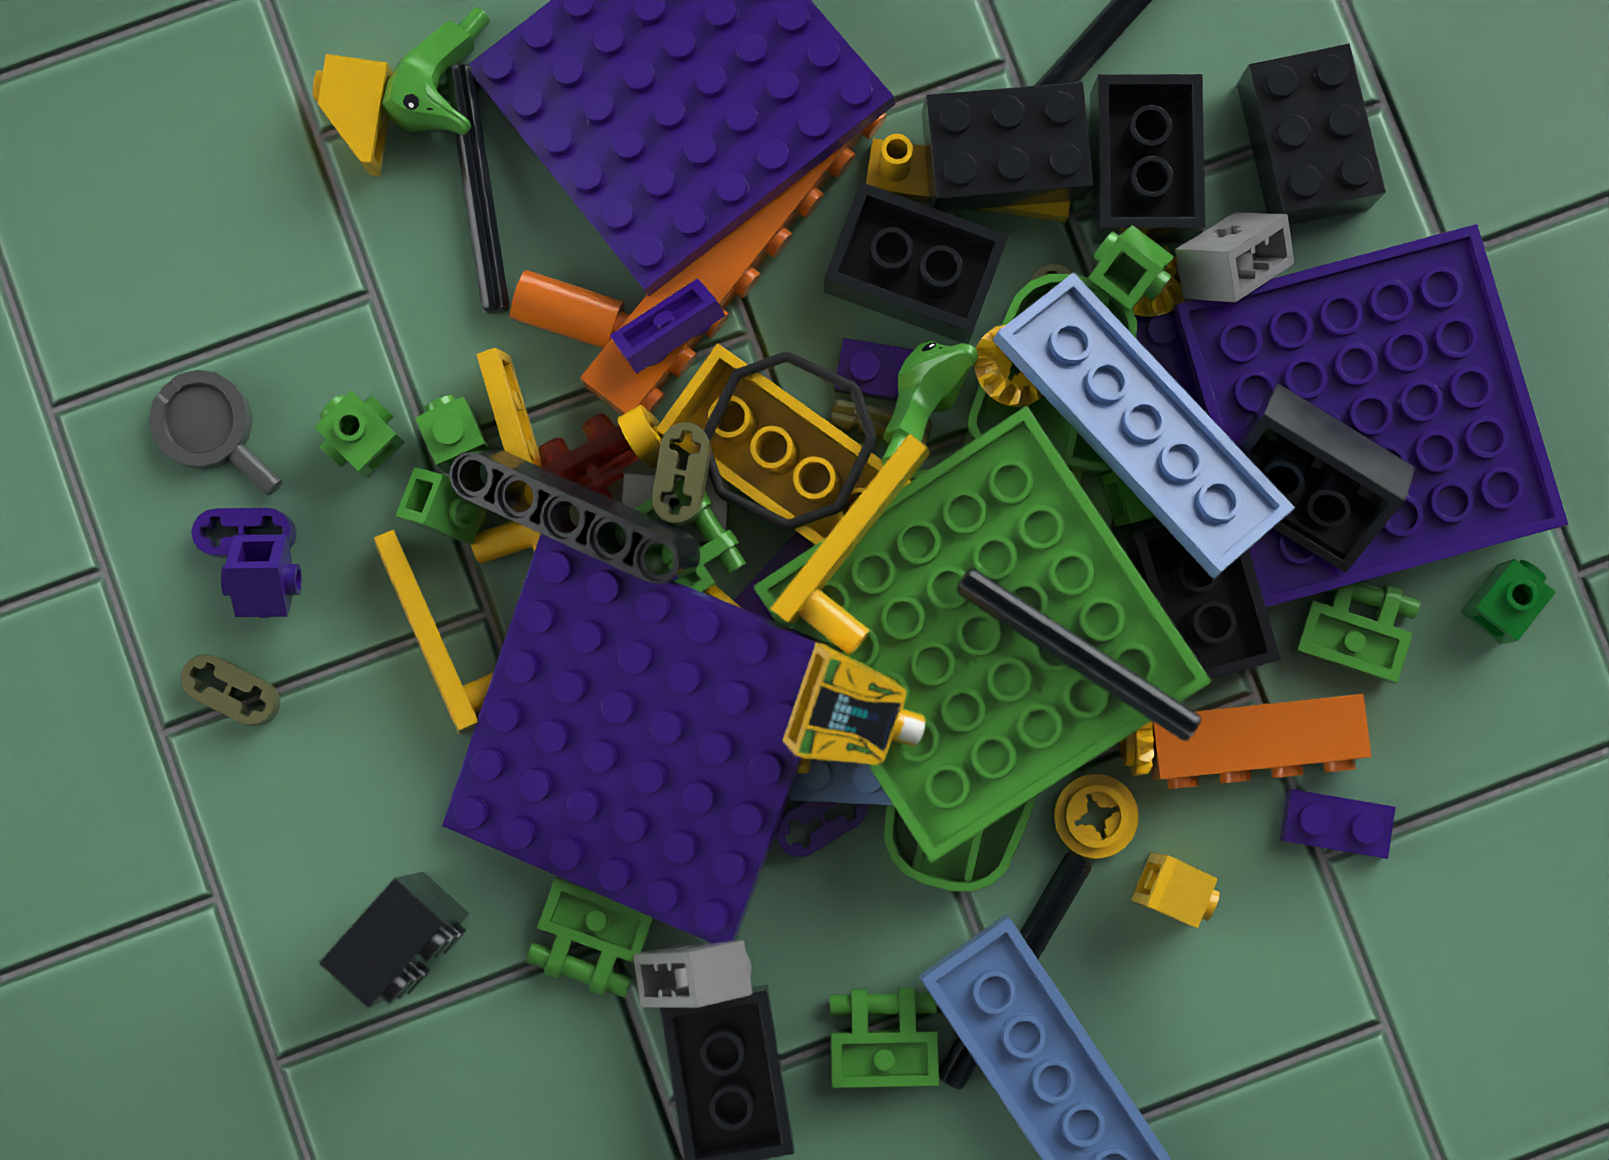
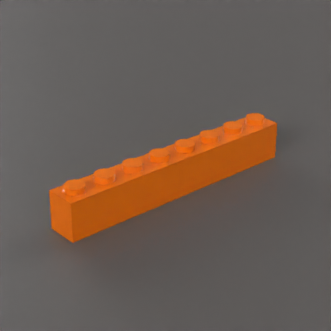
(726, 272)

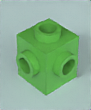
(370, 445)

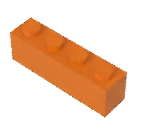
(1265, 737)

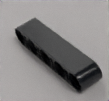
(597, 514)

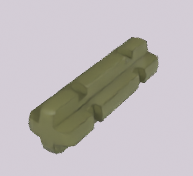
(845, 416)

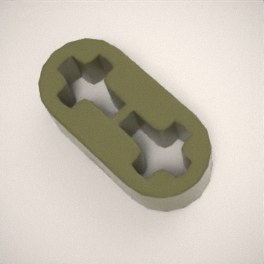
(668, 473)
(224, 700)

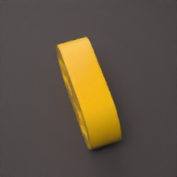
(641, 434)

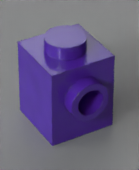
(260, 576)

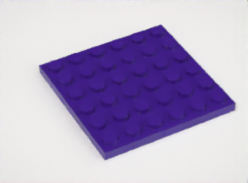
(678, 113)
(1409, 357)
(635, 741)

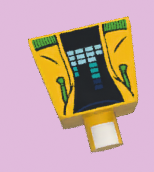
(849, 712)

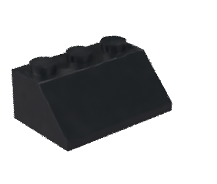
(1330, 474)

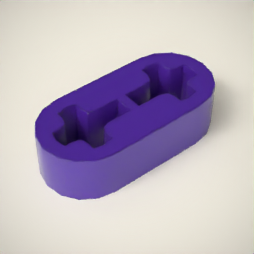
(240, 519)
(822, 835)

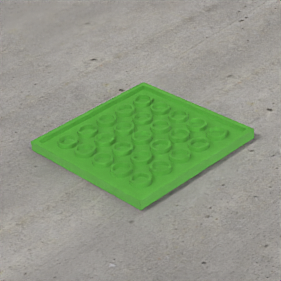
(994, 703)

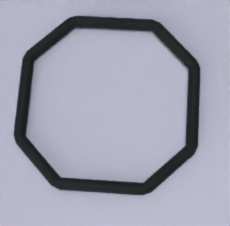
(855, 472)

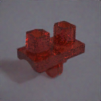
(593, 463)

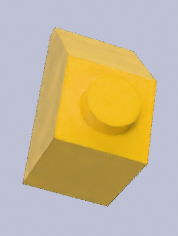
(352, 98)
(1176, 890)

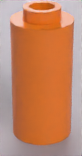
(566, 309)

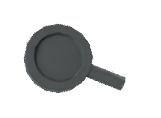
(205, 424)

